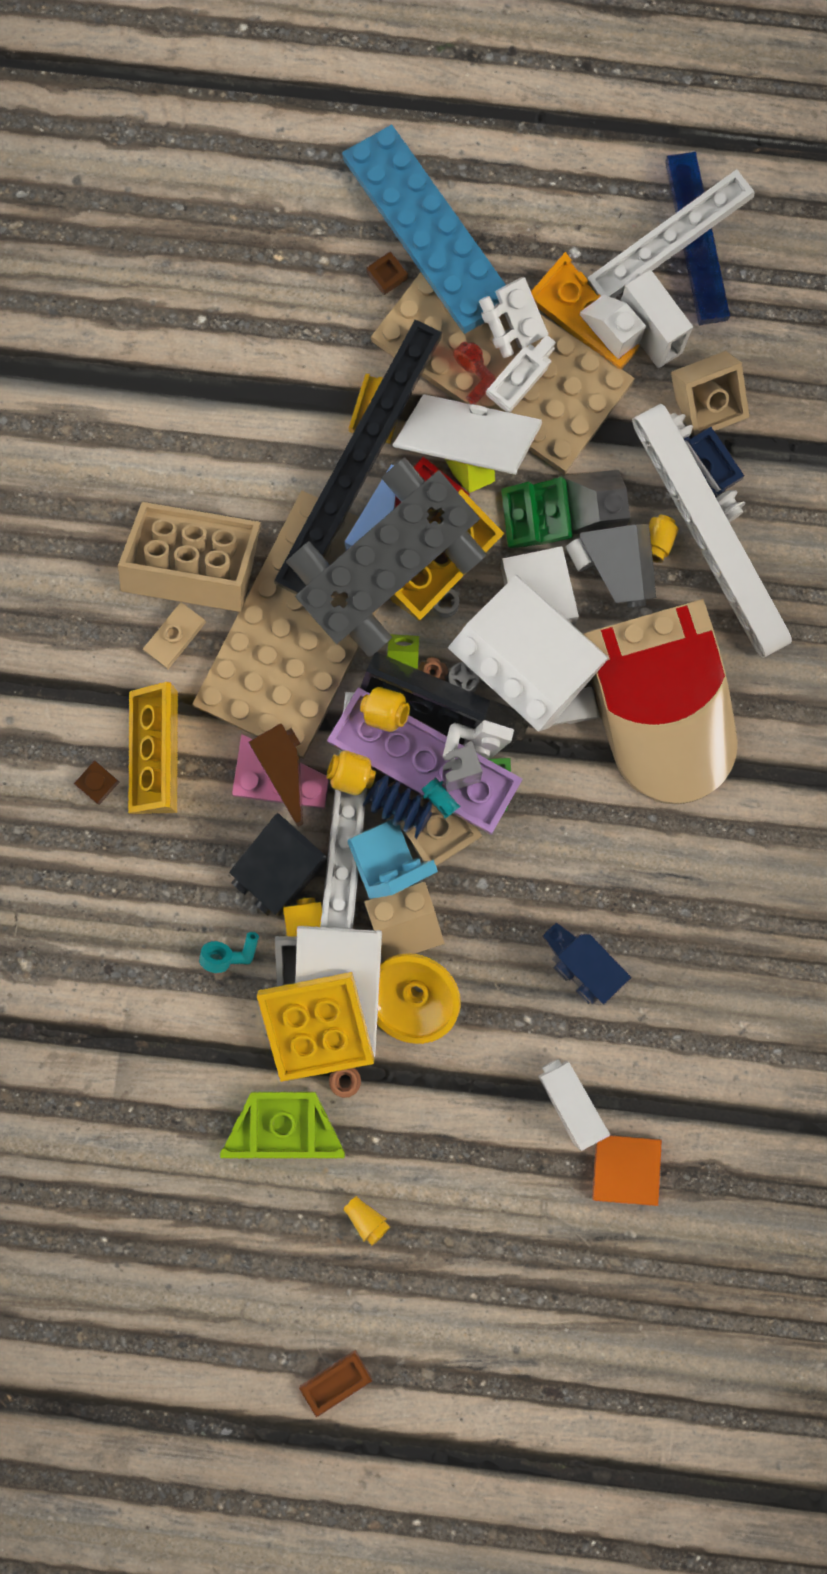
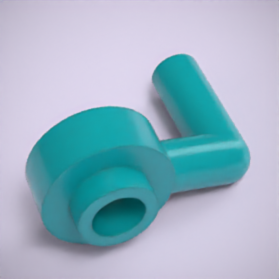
(218, 956)

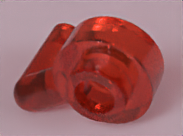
(471, 359)

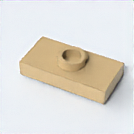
(174, 635)

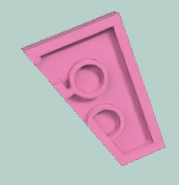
(253, 782)

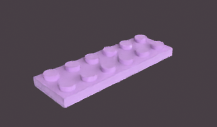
(416, 757)

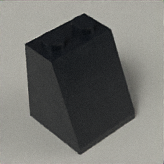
(277, 866)

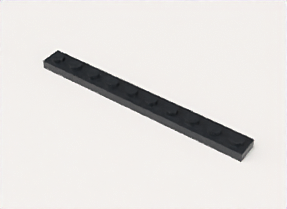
(363, 447)

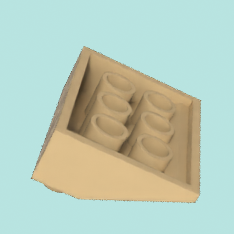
(189, 556)

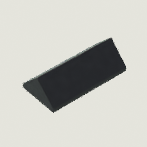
(428, 696)

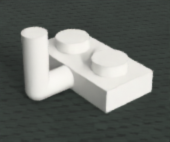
(487, 738)

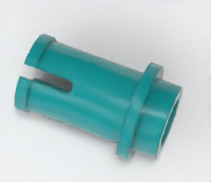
(440, 797)

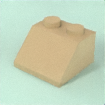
(711, 392)
(405, 921)

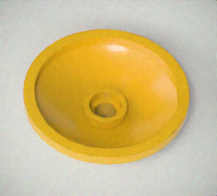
(413, 1014)

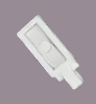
(521, 374)

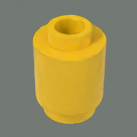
(662, 536)

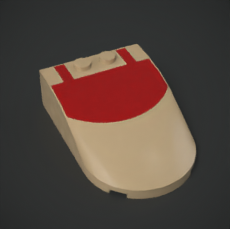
(666, 703)

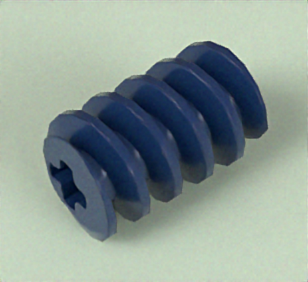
(399, 805)

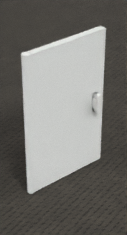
(468, 434)
(338, 951)

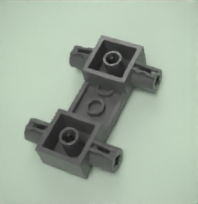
(387, 557)

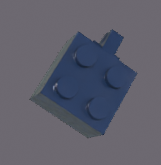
(586, 964)

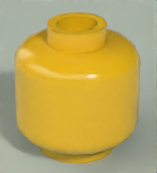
(385, 709)
(350, 773)

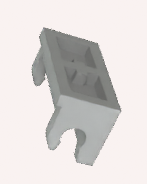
(465, 769)

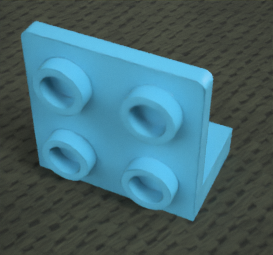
(386, 860)

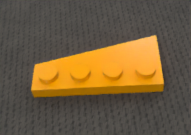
(563, 296)

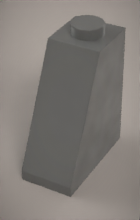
(624, 562)

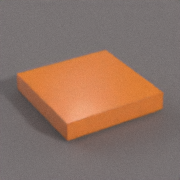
(627, 1170)

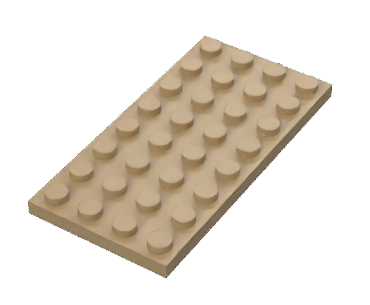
(568, 398)
(276, 655)

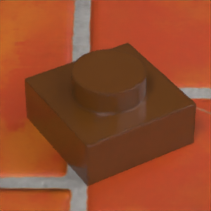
(387, 273)
(96, 782)

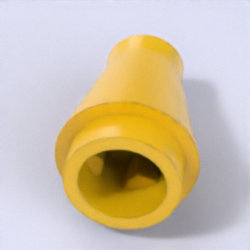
(366, 1220)

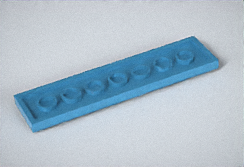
(425, 225)

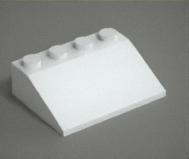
(528, 653)

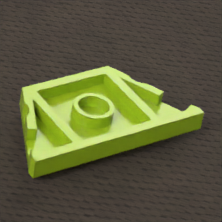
(283, 1128)

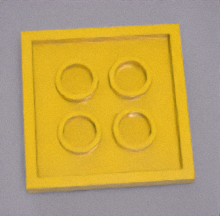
(315, 1026)

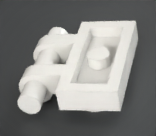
(521, 313)

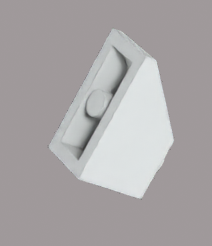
(614, 324)

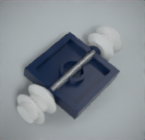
(715, 464)

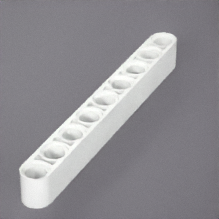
(711, 530)

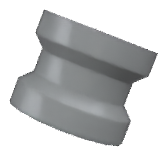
(463, 674)

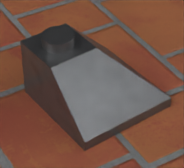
(597, 501)

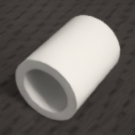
(579, 555)

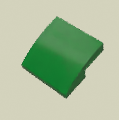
(536, 513)

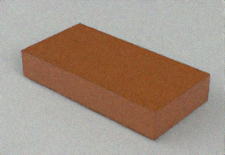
(335, 1383)

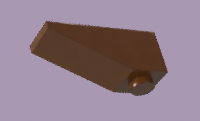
(281, 762)

